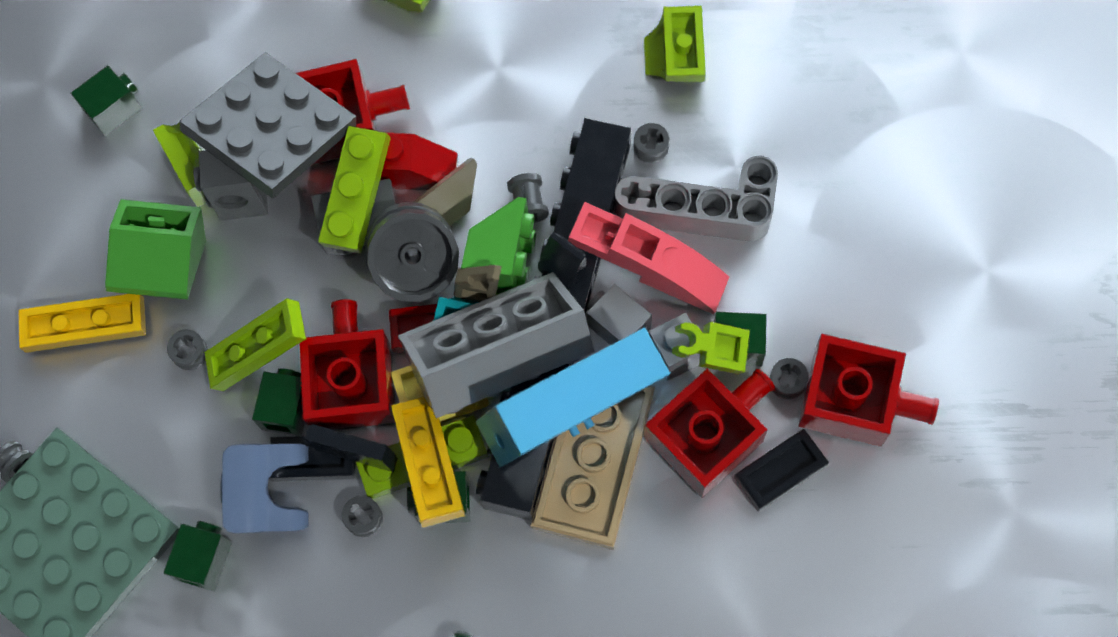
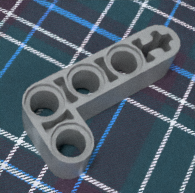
(696, 198)

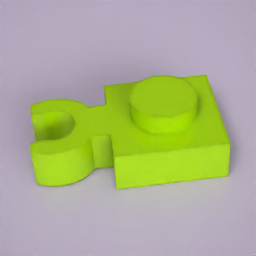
(719, 346)

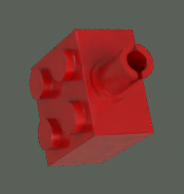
(347, 87)
(347, 374)
(858, 392)
(709, 428)

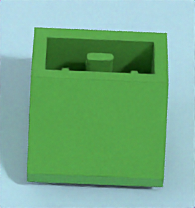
(503, 241)
(154, 249)

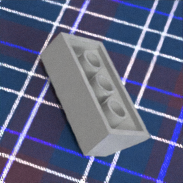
(497, 344)

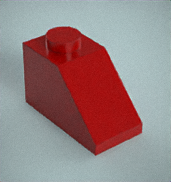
(416, 162)

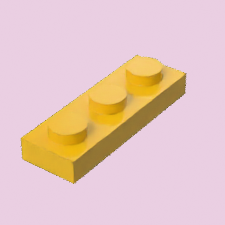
(81, 322)
(427, 462)

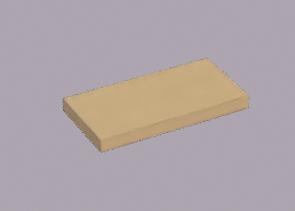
(592, 474)

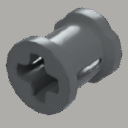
(528, 187)

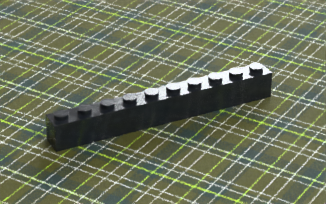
(596, 170)

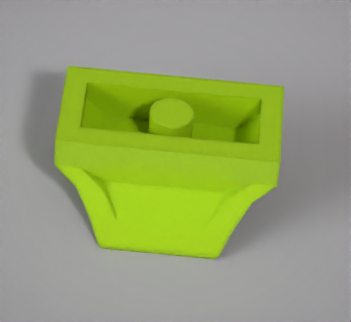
(677, 46)
(183, 156)

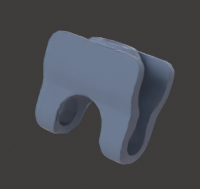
(245, 490)

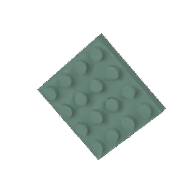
(72, 541)

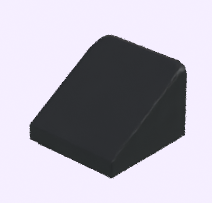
(563, 260)

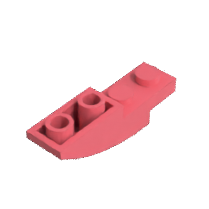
(652, 254)

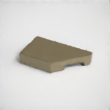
(453, 193)
(477, 282)

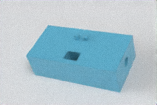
(572, 397)

